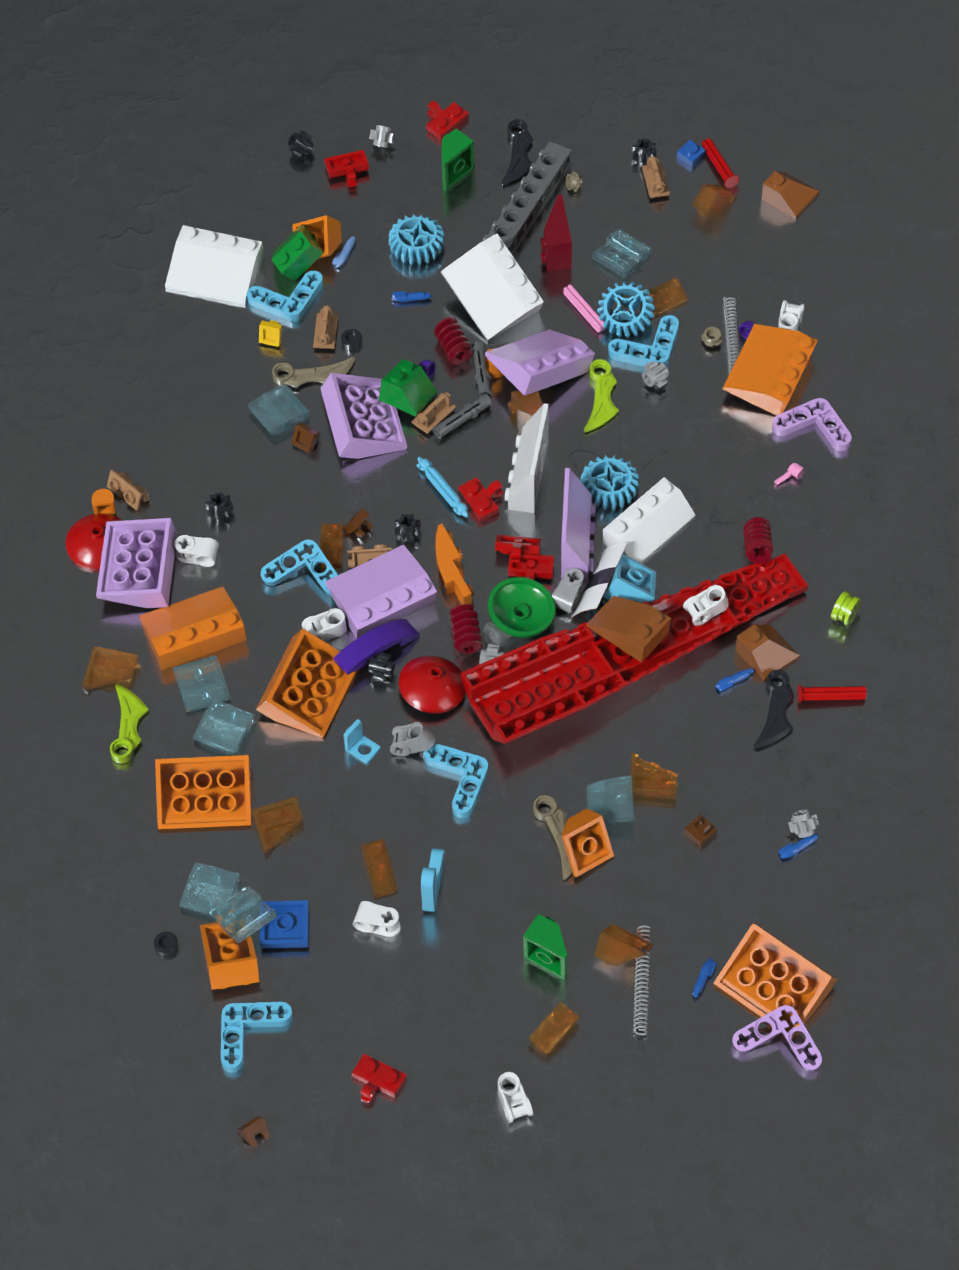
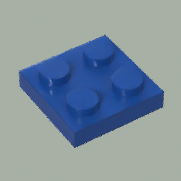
(289, 927)

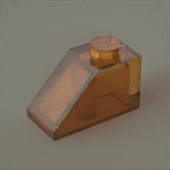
(712, 200)
(524, 406)
(378, 868)
(620, 946)

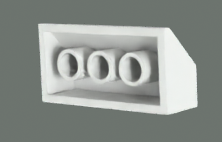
(650, 521)

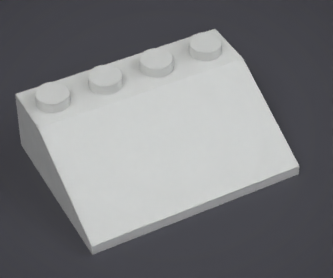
(214, 265)
(492, 287)
(529, 462)

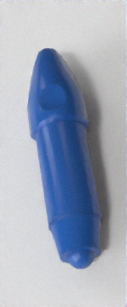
(403, 296)
(729, 681)
(793, 849)
(706, 972)

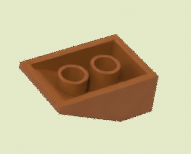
(631, 626)

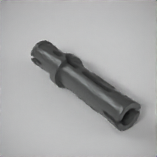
(479, 353)
(469, 411)

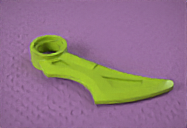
(603, 407)
(131, 712)

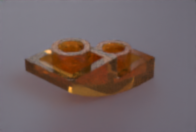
(332, 544)
(554, 1028)

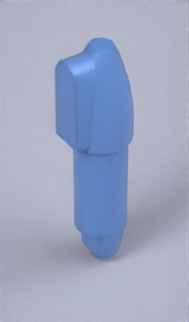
(342, 256)

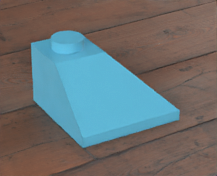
(632, 581)

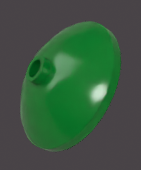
(524, 598)

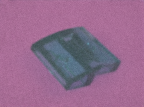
(621, 253)
(278, 409)
(201, 683)
(223, 727)
(612, 799)
(208, 888)
(243, 914)

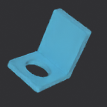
(354, 739)

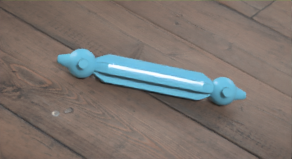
(443, 487)

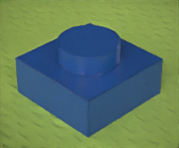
(691, 153)

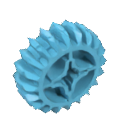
(416, 239)
(616, 295)
(621, 476)

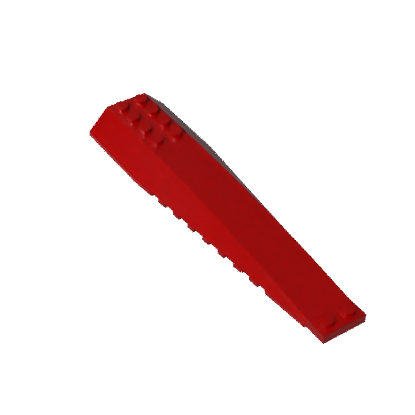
(581, 667)

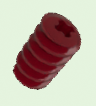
(453, 341)
(758, 540)
(465, 629)

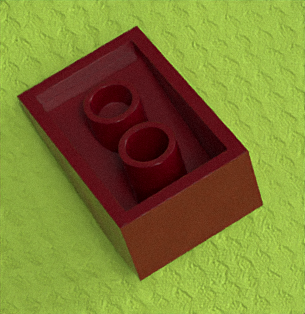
(557, 241)

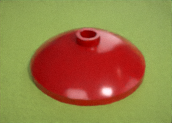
(83, 544)
(428, 691)

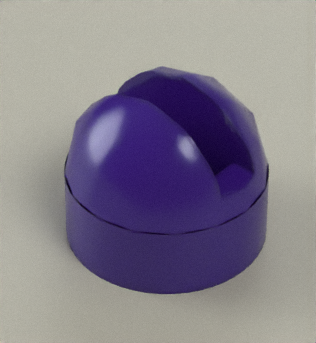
(742, 328)
(429, 367)

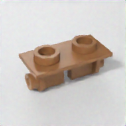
(655, 178)
(325, 329)
(434, 413)
(123, 487)
(361, 555)

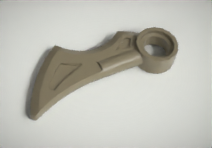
(304, 375)
(556, 821)

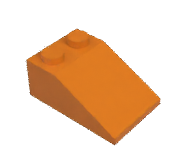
(226, 960)

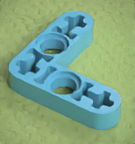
(287, 303)
(656, 350)
(307, 560)
(465, 769)
(431, 880)
(238, 1024)

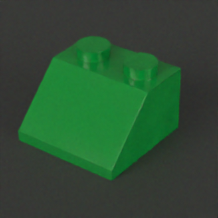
(456, 157)
(296, 253)
(407, 388)
(545, 946)

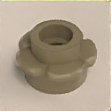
(573, 181)
(712, 332)

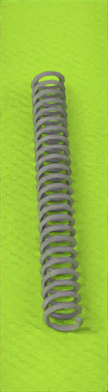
(731, 331)
(641, 986)

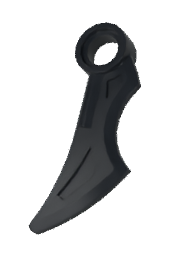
(519, 161)
(777, 723)

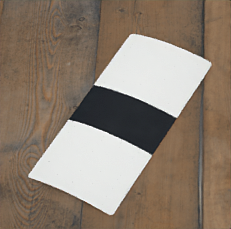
(600, 578)

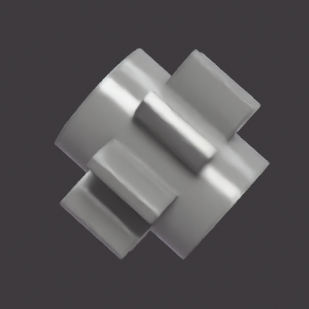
(382, 136)
(655, 374)
(491, 653)
(803, 823)

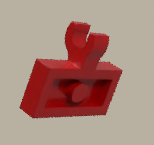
(445, 120)
(347, 165)
(481, 499)
(517, 545)
(532, 566)
(377, 1077)

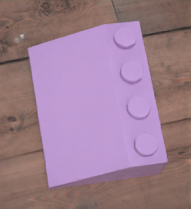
(542, 360)
(359, 419)
(577, 526)
(137, 562)
(381, 590)

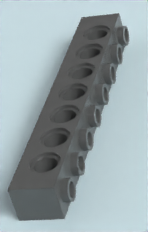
(531, 195)

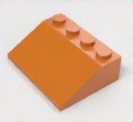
(770, 367)
(193, 628)
(306, 686)
(204, 792)
(773, 974)

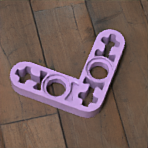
(818, 417)
(779, 1027)

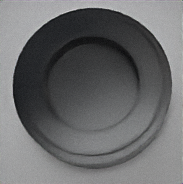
(351, 339)
(165, 944)

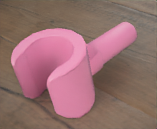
(794, 470)

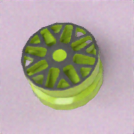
(846, 608)

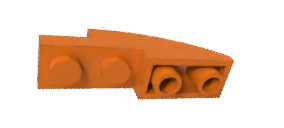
(449, 566)

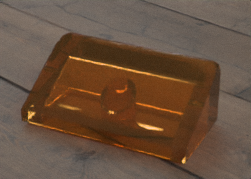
(667, 295)

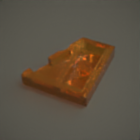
(652, 780)

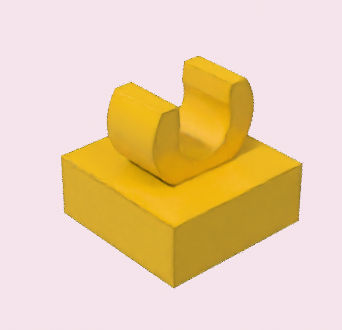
(270, 333)

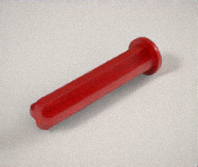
(720, 163)
(831, 693)

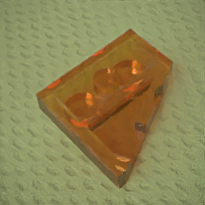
(109, 667)
(276, 821)

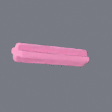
(584, 307)

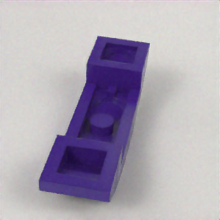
(373, 642)

